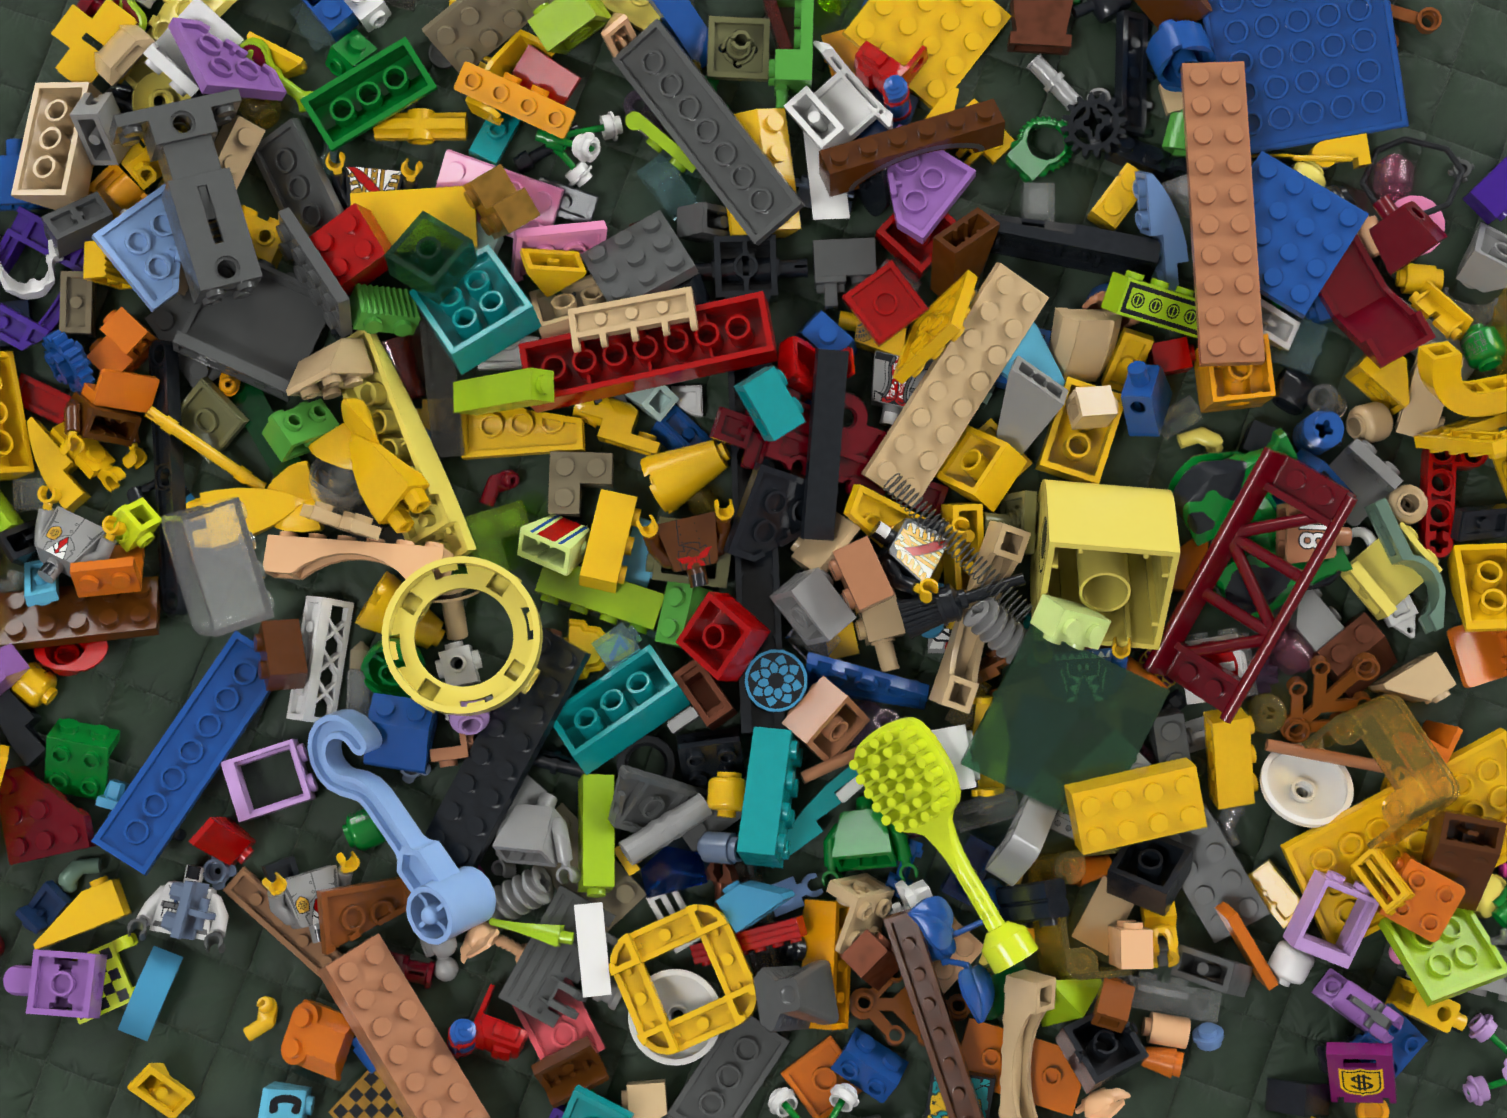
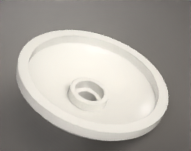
(1324, 785)
(683, 992)

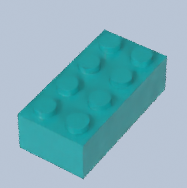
(619, 709)
(769, 797)

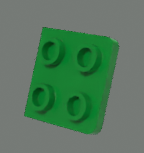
(79, 757)

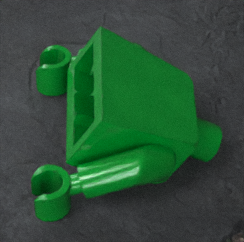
(863, 843)

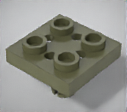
(738, 36)
(1019, 511)

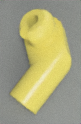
(1202, 436)

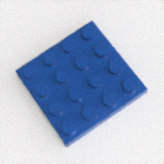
(1298, 233)

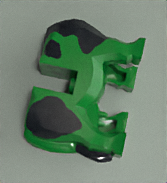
(1203, 496)

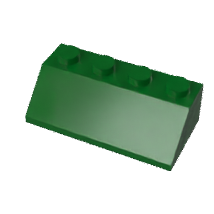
(368, 94)

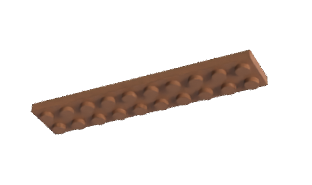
(1222, 214)

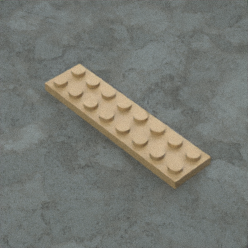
(956, 383)

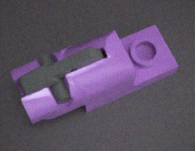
(1357, 1005)

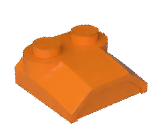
(317, 1039)

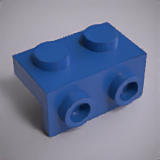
(870, 1065)

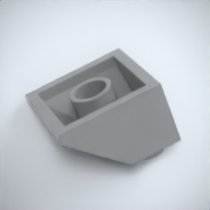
(1485, 261)

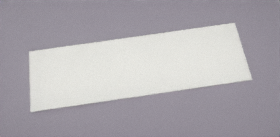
(822, 204)

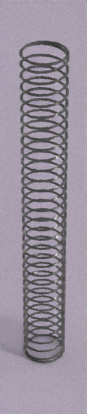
(961, 543)

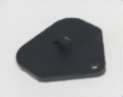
(875, 193)

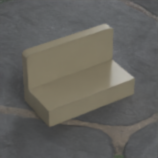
(77, 304)

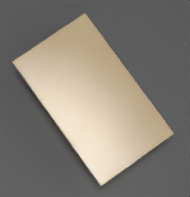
(1100, 913)

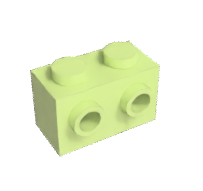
(1070, 623)

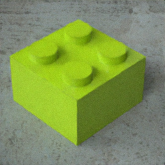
(567, 23)

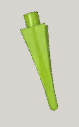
(547, 933)

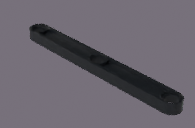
(167, 458)

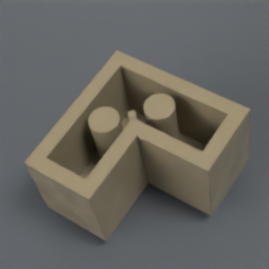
(571, 473)

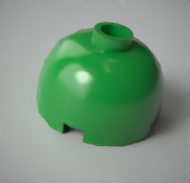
(377, 673)

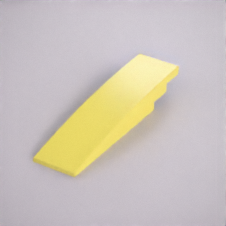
(406, 437)

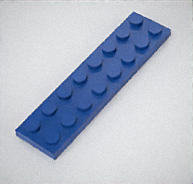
(186, 758)

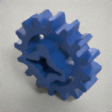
(67, 360)

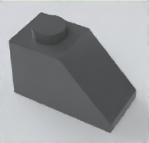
(702, 222)

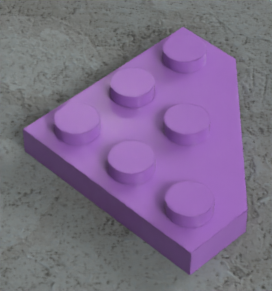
(223, 65)
(925, 190)

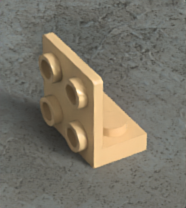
(868, 905)

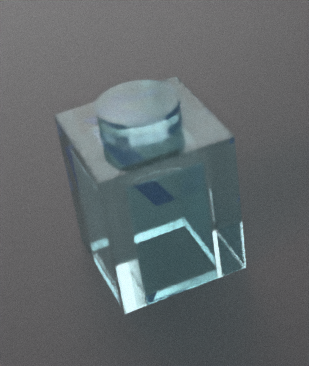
(617, 645)

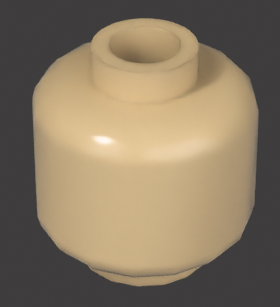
(1370, 422)
(1416, 504)

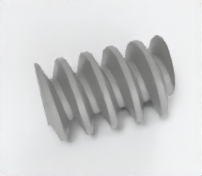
(995, 627)
(523, 894)

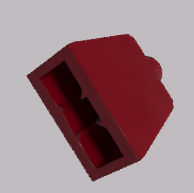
(1403, 233)

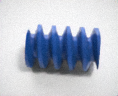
(1318, 432)

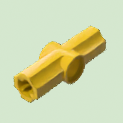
(423, 127)

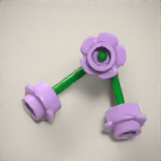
(1477, 1088)

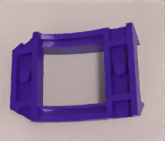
(15, 327)

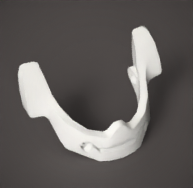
(32, 289)

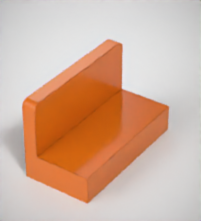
(122, 390)
(1443, 737)

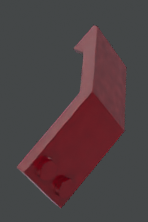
(1370, 310)

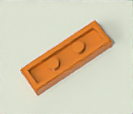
(1246, 945)

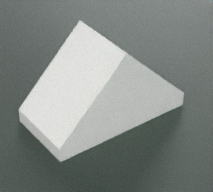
(1279, 326)

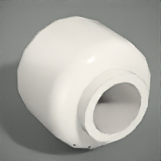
(1290, 964)

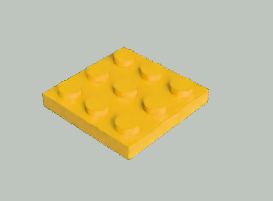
(936, 328)

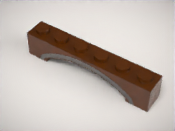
(851, 163)

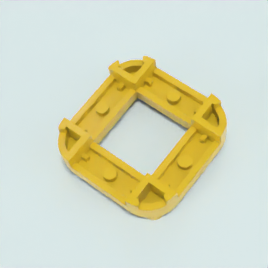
(642, 999)

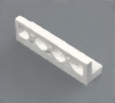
(314, 635)

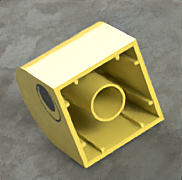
(1110, 552)

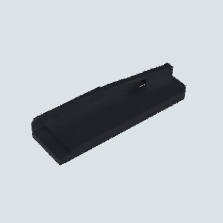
(1076, 246)

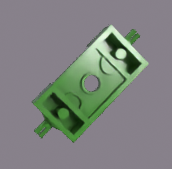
(793, 67)

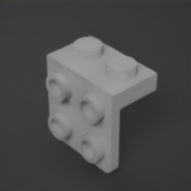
(1365, 476)

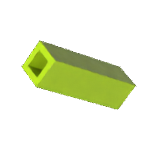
(503, 391)
(595, 835)

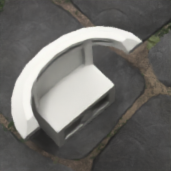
(838, 108)

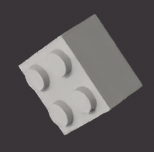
(813, 606)

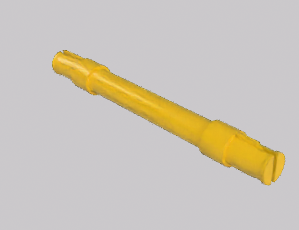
(173, 427)

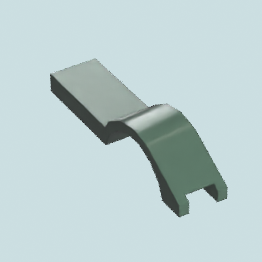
(1401, 554)

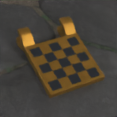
(367, 1100)

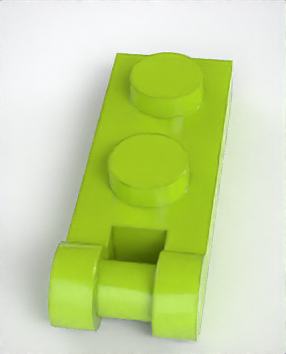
(659, 140)

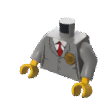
(69, 538)
(295, 897)

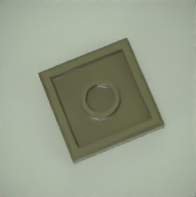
(211, 415)

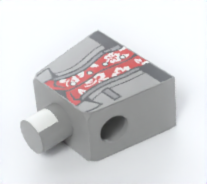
(887, 391)

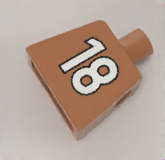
(1298, 543)

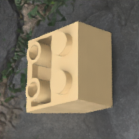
(331, 370)

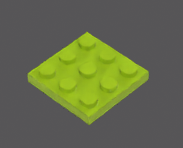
(1451, 965)

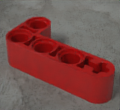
(1442, 500)

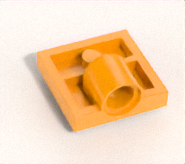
(116, 189)

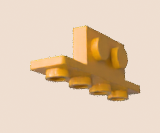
(516, 100)

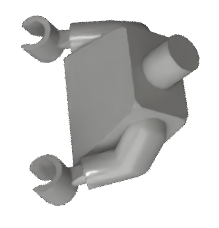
(535, 837)

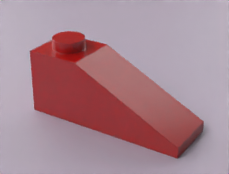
(224, 840)

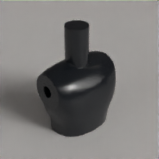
(1102, 9)
(1292, 391)

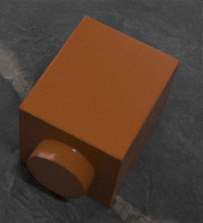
(1113, 1004)

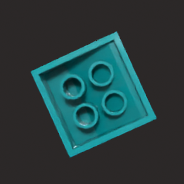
(480, 313)

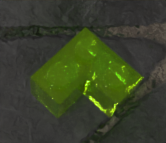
(494, 528)

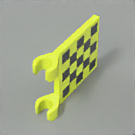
(117, 984)

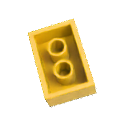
(1077, 453)

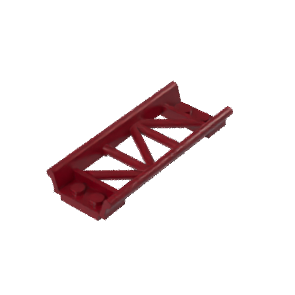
(1320, 502)

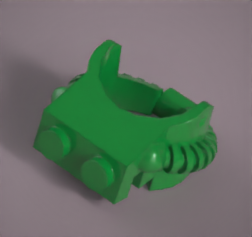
(1029, 165)

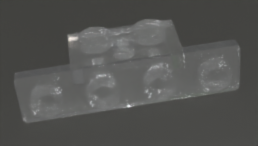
(1173, 997)

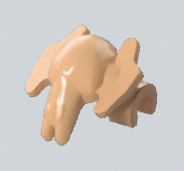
(483, 937)
(1103, 1103)

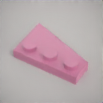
(556, 237)

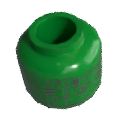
(1483, 347)
(362, 831)

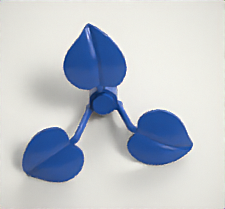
(935, 921)

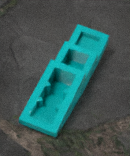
(805, 824)

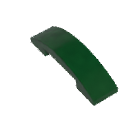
(257, 409)

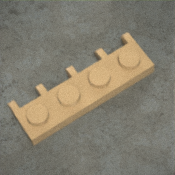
(632, 315)

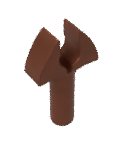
(721, 881)

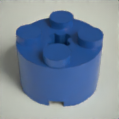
(1177, 44)

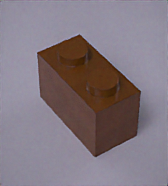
(281, 654)

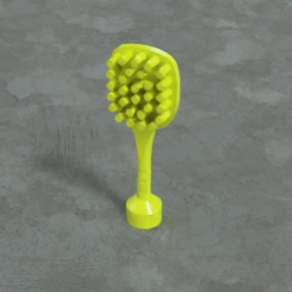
(917, 793)

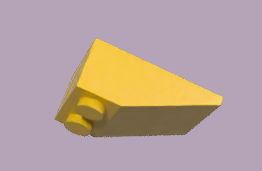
(1480, 585)

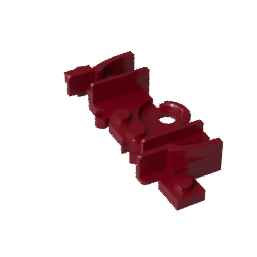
(857, 447)

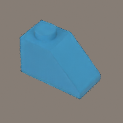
(750, 902)

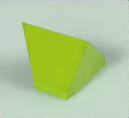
(1071, 1000)

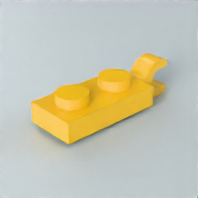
(92, 460)

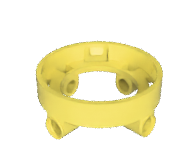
(411, 604)

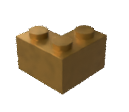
(499, 203)

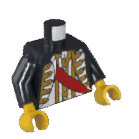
(367, 179)
(912, 555)

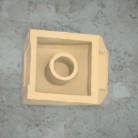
(121, 53)
(1083, 341)

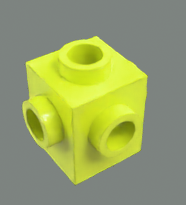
(140, 523)

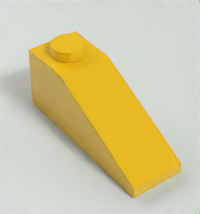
(89, 910)

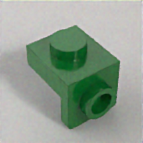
(349, 53)

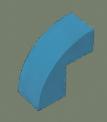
(150, 993)

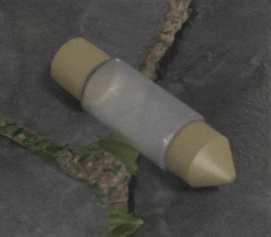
(358, 694)

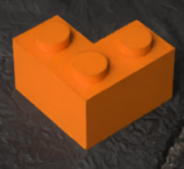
(124, 345)

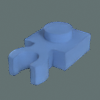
(800, 890)

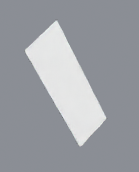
(592, 949)

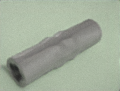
(665, 829)

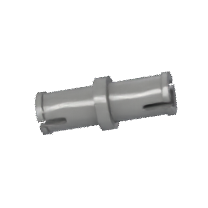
(1053, 81)

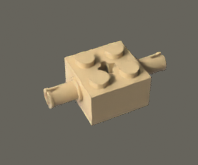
(879, 628)

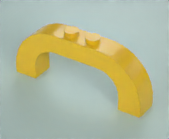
(1441, 374)

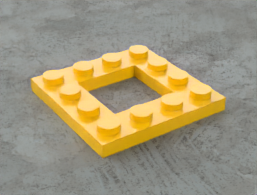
(1470, 435)

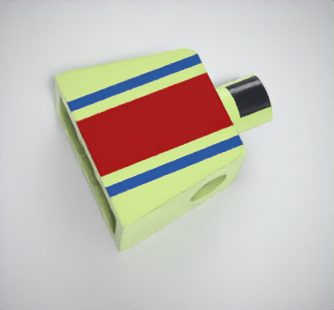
(554, 543)

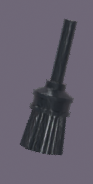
(946, 605)

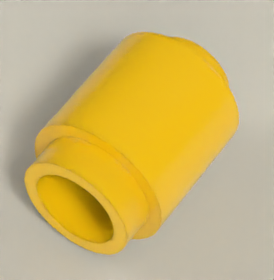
(1414, 276)

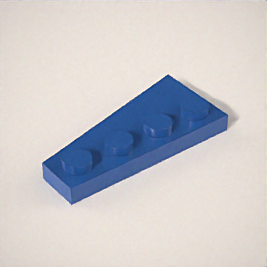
(866, 683)

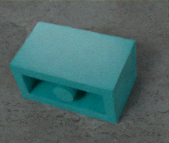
(770, 403)

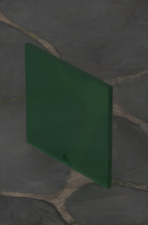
(1062, 720)

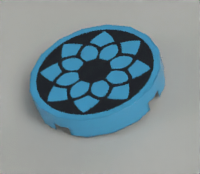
(776, 680)

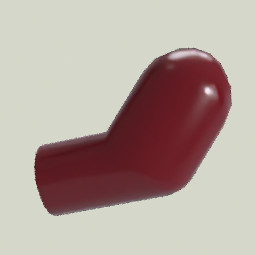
(496, 484)

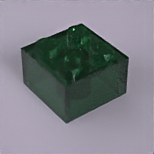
(431, 257)

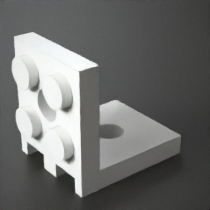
(167, 58)

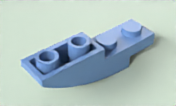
(1160, 220)

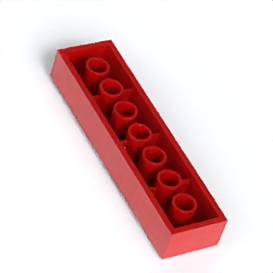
(730, 337)

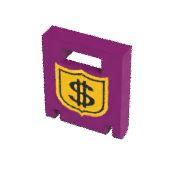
(1361, 1080)

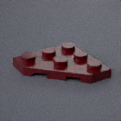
(39, 819)

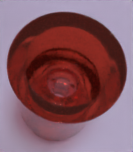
(403, 358)

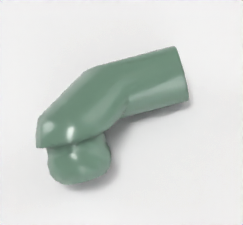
(72, 873)

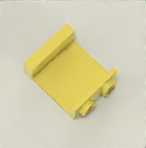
(1381, 583)

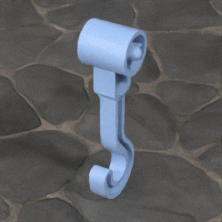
(442, 897)

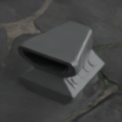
(796, 996)

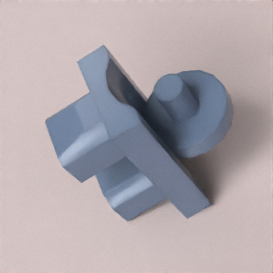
(191, 910)

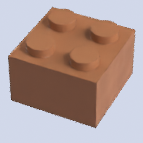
(861, 575)
(825, 720)

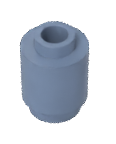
(719, 847)

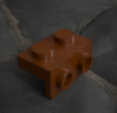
(570, 1067)

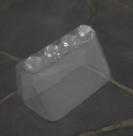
(218, 567)

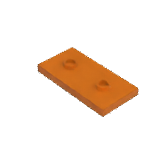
(1051, 1074)

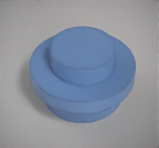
(1208, 1036)

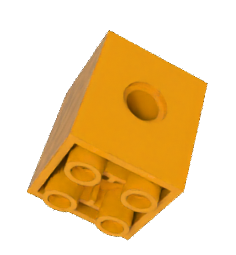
(1235, 386)

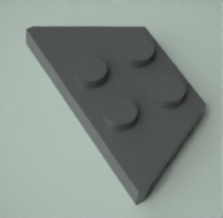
(645, 797)

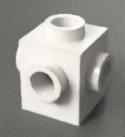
(468, 673)

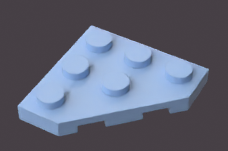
(144, 250)

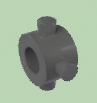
(1467, 169)

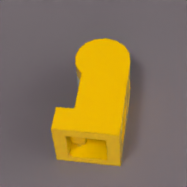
(1353, 146)

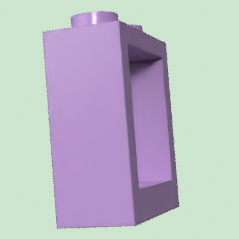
(238, 788)
(1353, 930)

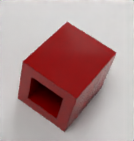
(1172, 355)

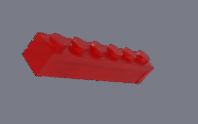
(759, 937)

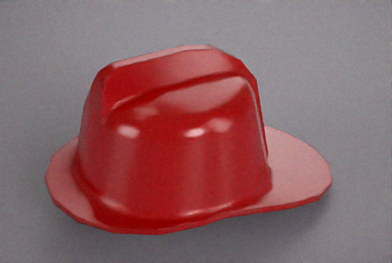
(72, 658)

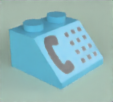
(286, 1101)

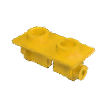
(1447, 315)

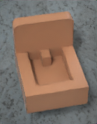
(450, 755)

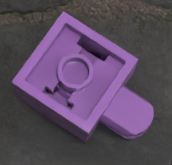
(60, 983)

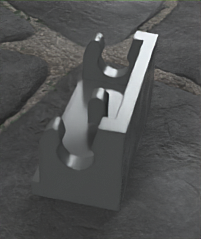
(76, 223)

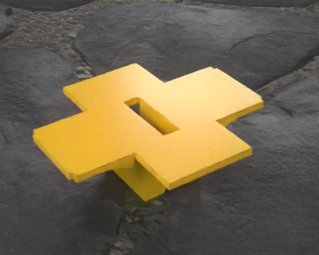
(79, 61)

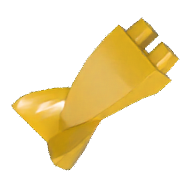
(383, 480)
(272, 507)

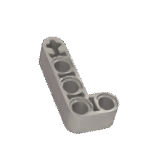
(1022, 841)

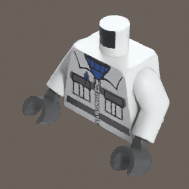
(160, 902)

